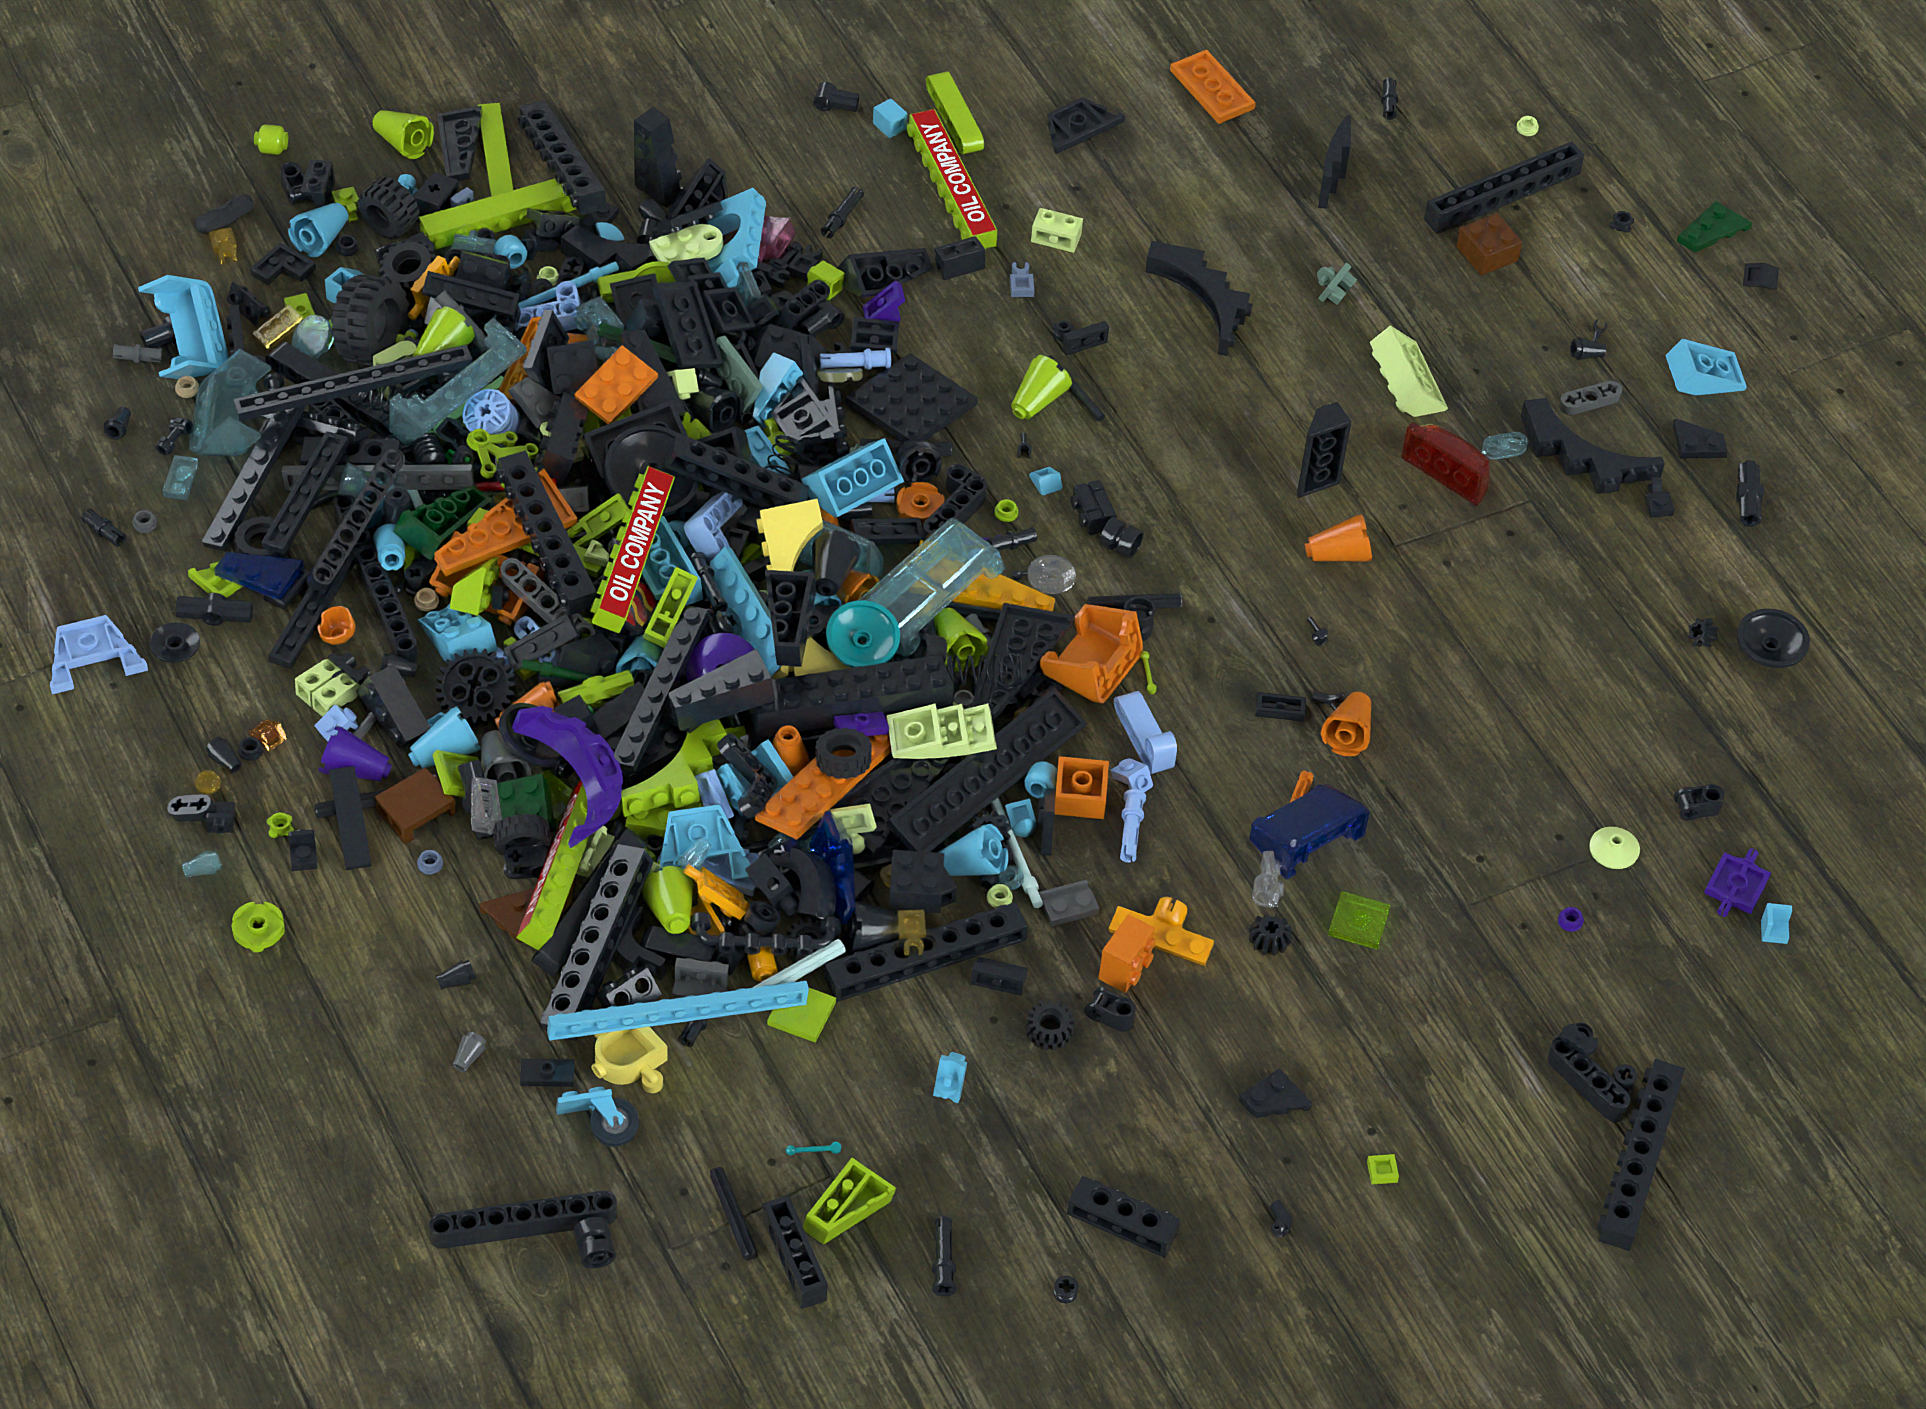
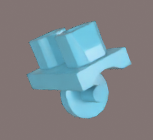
(950, 1076)

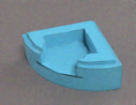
(609, 231)

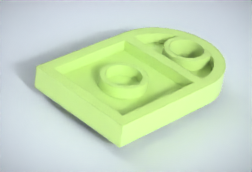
(688, 244)

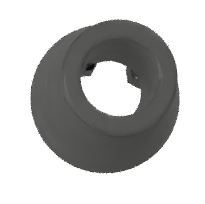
(469, 1050)

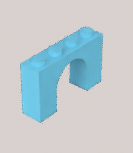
(744, 213)

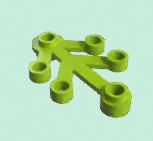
(486, 445)

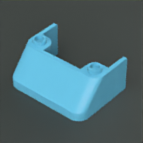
(193, 322)

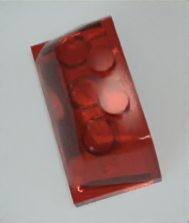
(1448, 460)

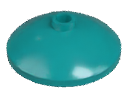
(863, 622)

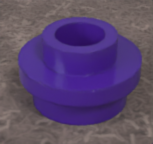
(1570, 914)

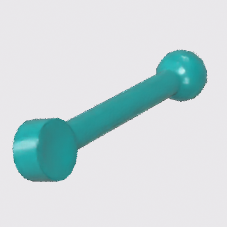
(835, 1148)

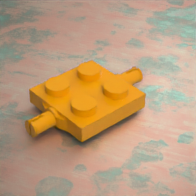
(439, 266)
(716, 890)

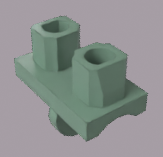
(1328, 277)

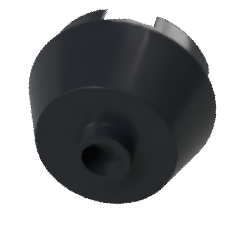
(918, 461)

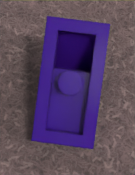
(885, 304)

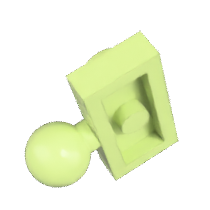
(856, 820)

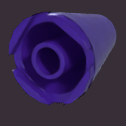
(348, 751)

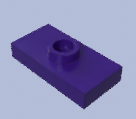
(868, 723)

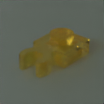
(223, 243)
(912, 926)

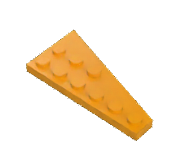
(1000, 590)

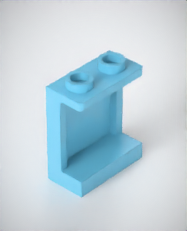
(735, 784)

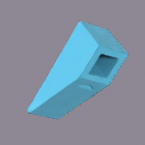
(777, 378)

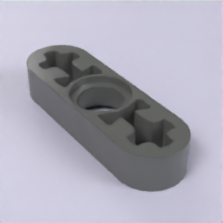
(1598, 390)

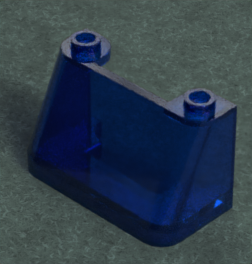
(1308, 825)

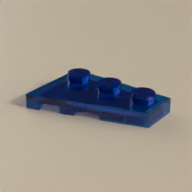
(260, 573)

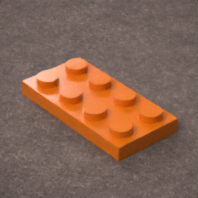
(1212, 86)

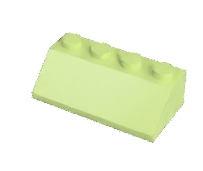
(1407, 373)

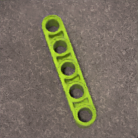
(954, 112)

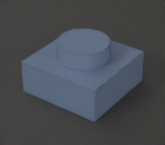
(462, 197)

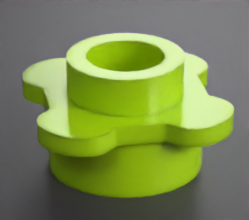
(279, 819)

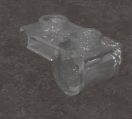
(1266, 885)

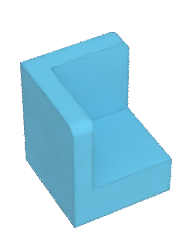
(890, 118)
(1776, 923)

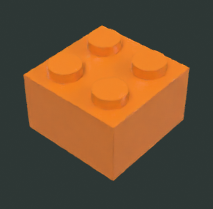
(1081, 787)
(1127, 953)

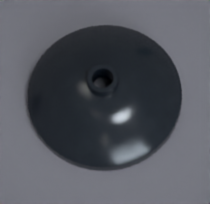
(1773, 638)
(523, 746)

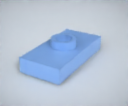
(712, 791)

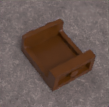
(413, 803)

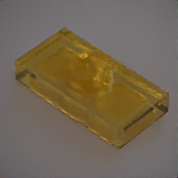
(278, 327)

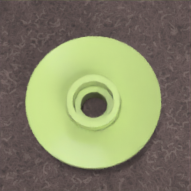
(1614, 855)

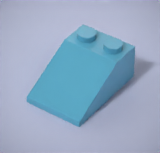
(1704, 369)

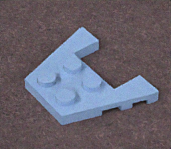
(90, 643)

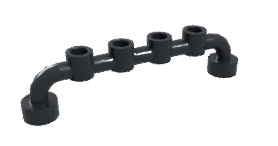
(701, 923)

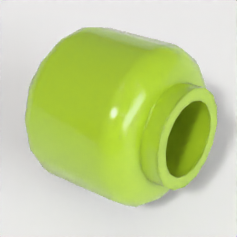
(271, 139)

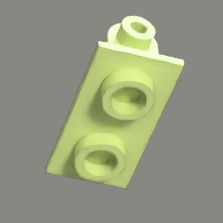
(595, 849)

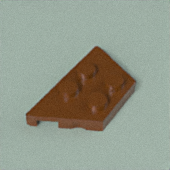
(511, 909)

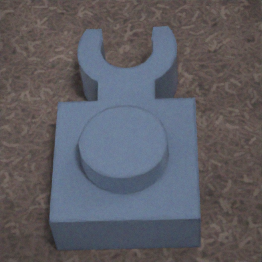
(1021, 282)

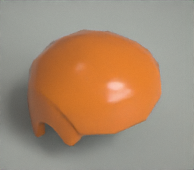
(336, 625)

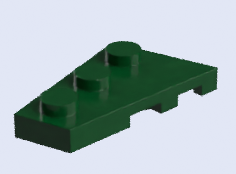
(1711, 226)

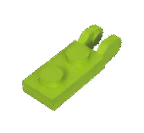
(599, 520)

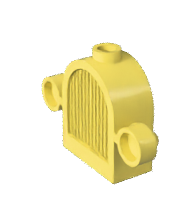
(630, 1055)

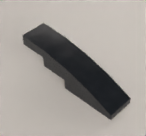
(350, 818)

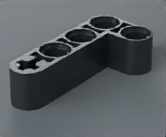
(967, 496)
(1610, 1099)

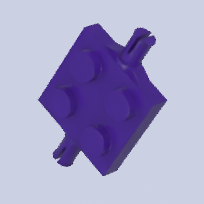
(1737, 882)

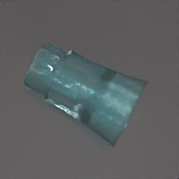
(353, 480)

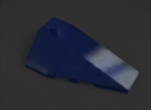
(836, 849)

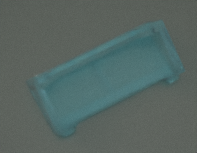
(416, 417)
(933, 578)

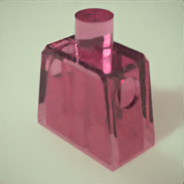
(775, 237)

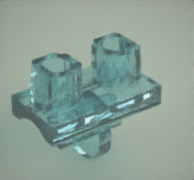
(473, 243)

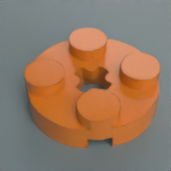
(918, 492)

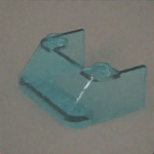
(215, 418)

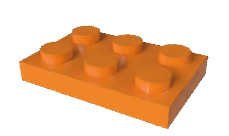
(616, 385)

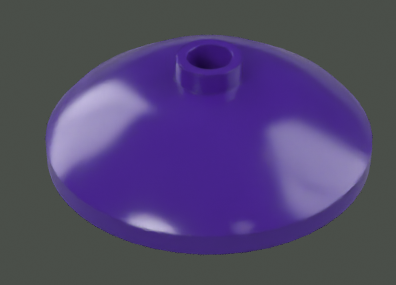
(715, 651)

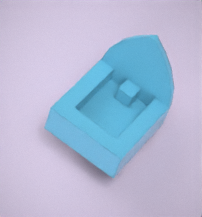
(1021, 818)

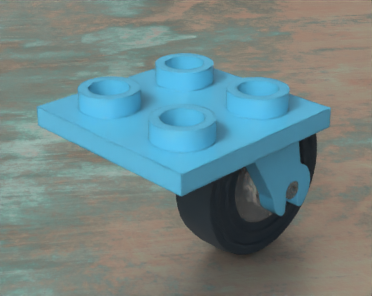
(612, 1119)

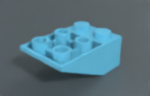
(456, 630)

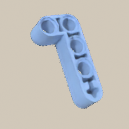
(563, 308)
(704, 526)
(1153, 747)

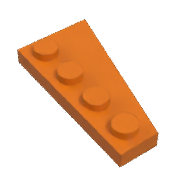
(516, 371)

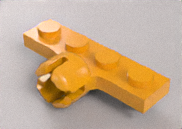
(1169, 932)

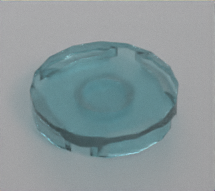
(313, 336)

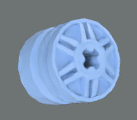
(491, 412)

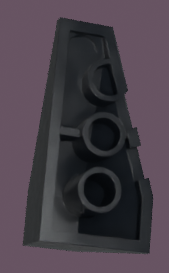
(872, 272)

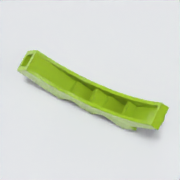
(677, 780)

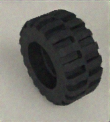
(368, 317)

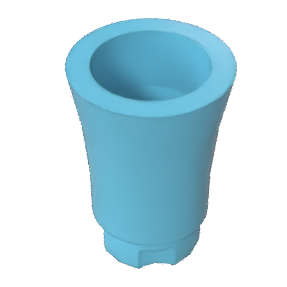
(389, 547)

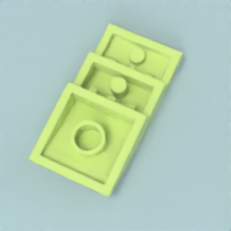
(941, 732)

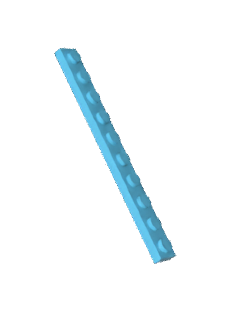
(677, 1010)

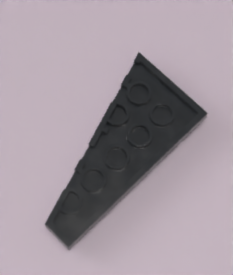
(889, 791)

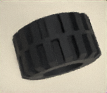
(388, 208)
(404, 258)

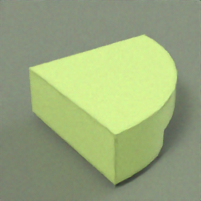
(596, 554)

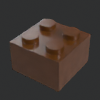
(1489, 244)

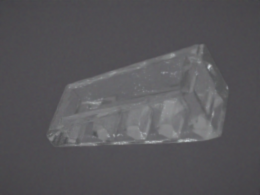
(481, 820)

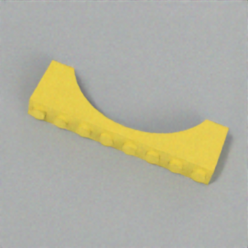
(786, 534)

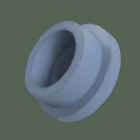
(430, 856)

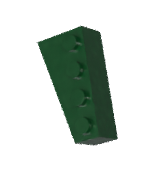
(434, 524)

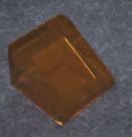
(269, 734)

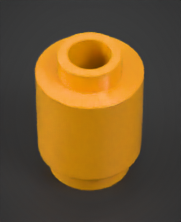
(762, 964)

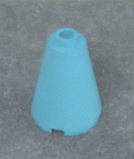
(317, 228)
(638, 656)
(448, 735)
(977, 853)

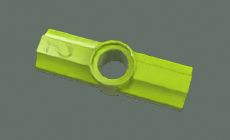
(599, 690)

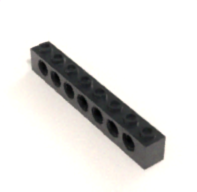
(562, 157)
(1503, 187)
(546, 533)
(990, 929)
(600, 933)
(1621, 1231)

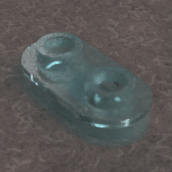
(1505, 445)

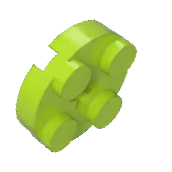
(262, 937)

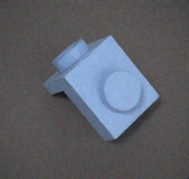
(334, 717)
(1133, 774)

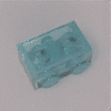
(592, 314)

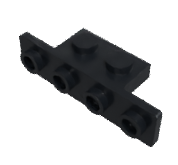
(837, 414)

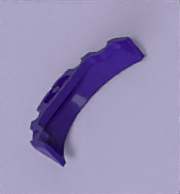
(587, 755)

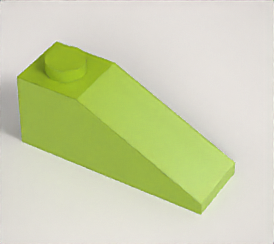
(670, 607)

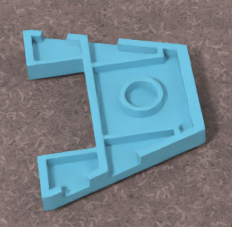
(711, 824)

